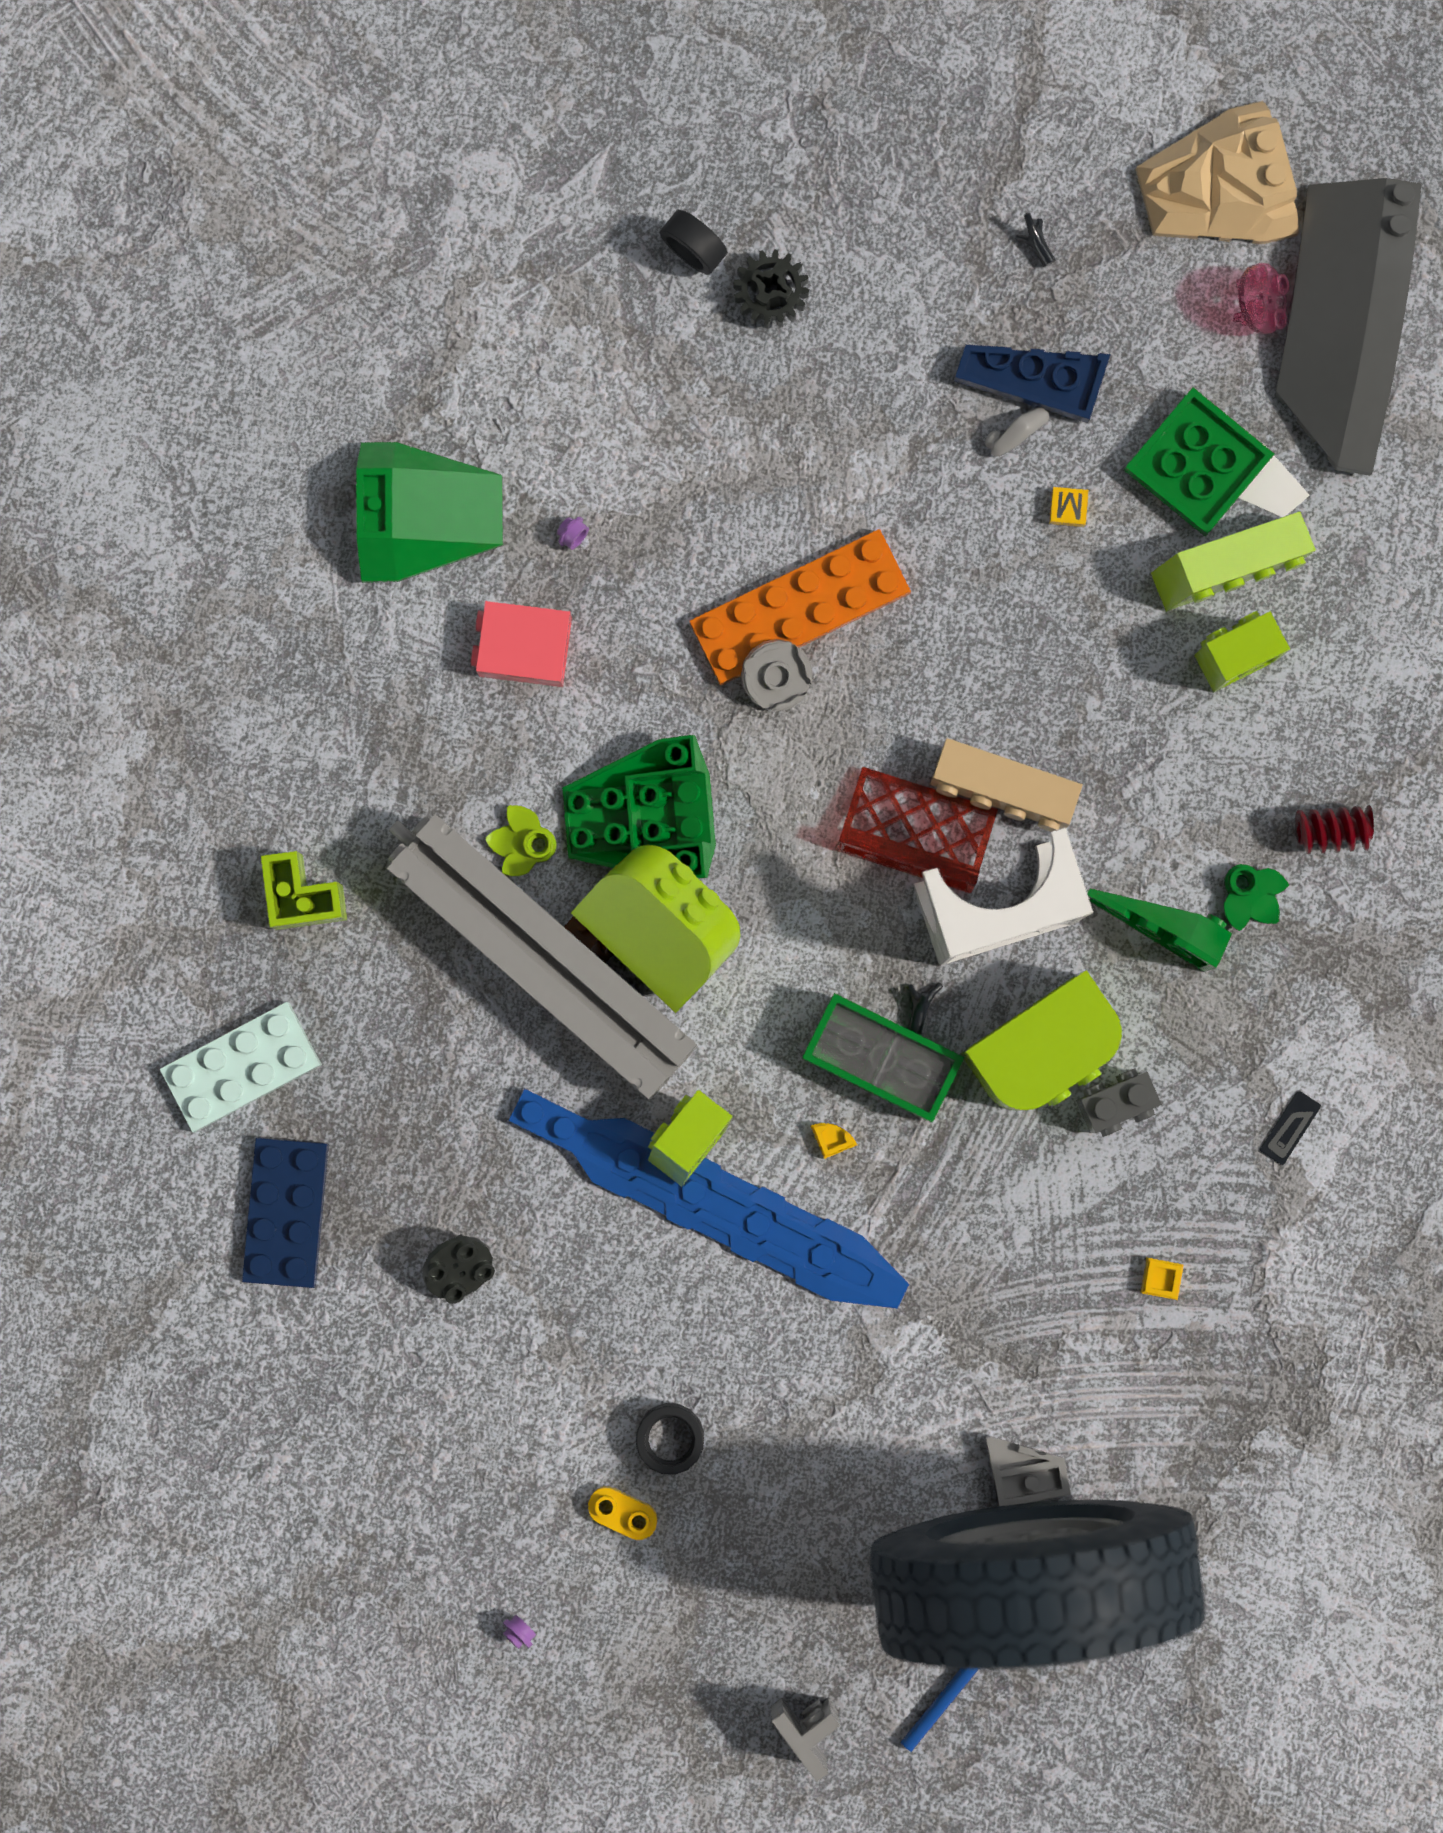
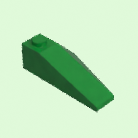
(1184, 933)

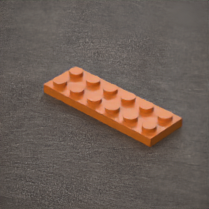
(802, 604)

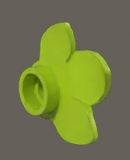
(517, 840)

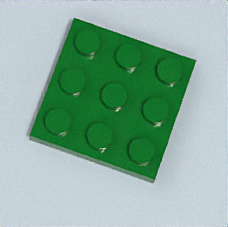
(1199, 462)

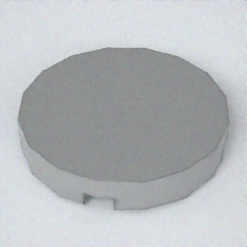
(776, 674)

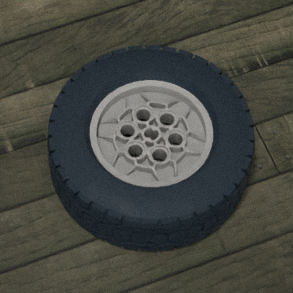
(1037, 1584)

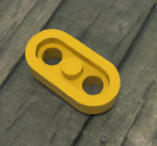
(624, 1510)

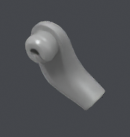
(1017, 432)

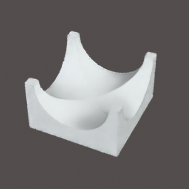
(968, 930)

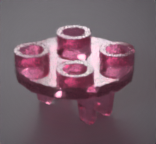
(1262, 299)

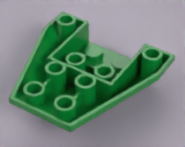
(422, 511)
(644, 799)

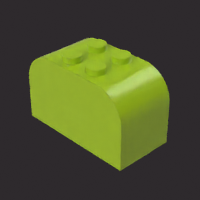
(661, 923)
(1047, 1047)

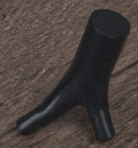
(1036, 240)
(920, 1006)

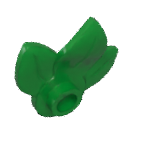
(1254, 901)

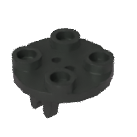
(446, 1279)

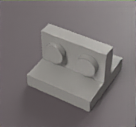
(805, 1734)

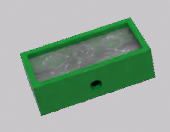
(883, 1058)

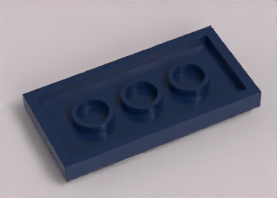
(285, 1213)

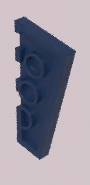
(1049, 380)

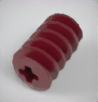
(1334, 828)

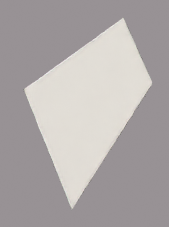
(1275, 489)

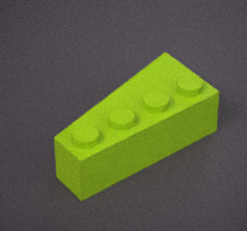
(1233, 561)

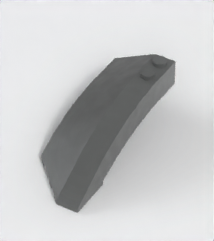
(1348, 314)

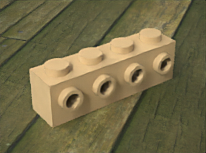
(1005, 785)

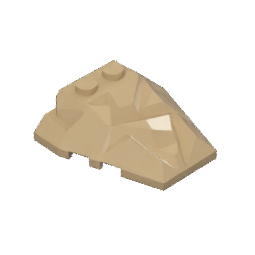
(1223, 181)

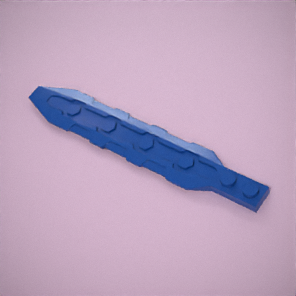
(721, 1206)

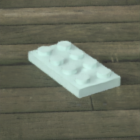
(240, 1067)

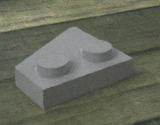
(1025, 1473)

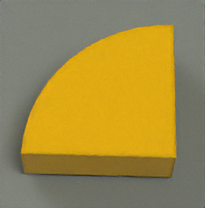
(832, 1139)

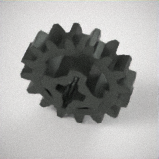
(781, 297)

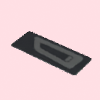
(1290, 1127)

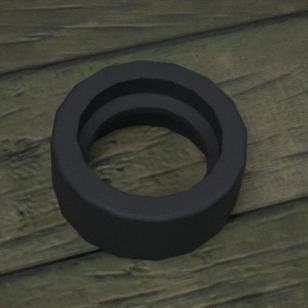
(693, 242)
(677, 1466)

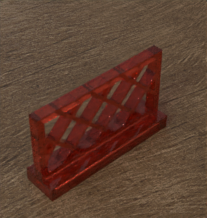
(901, 855)

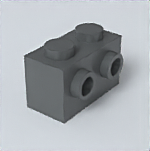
(1109, 1106)

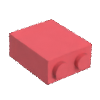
(522, 643)

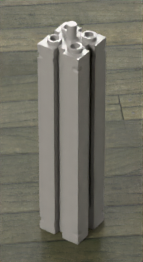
(539, 954)

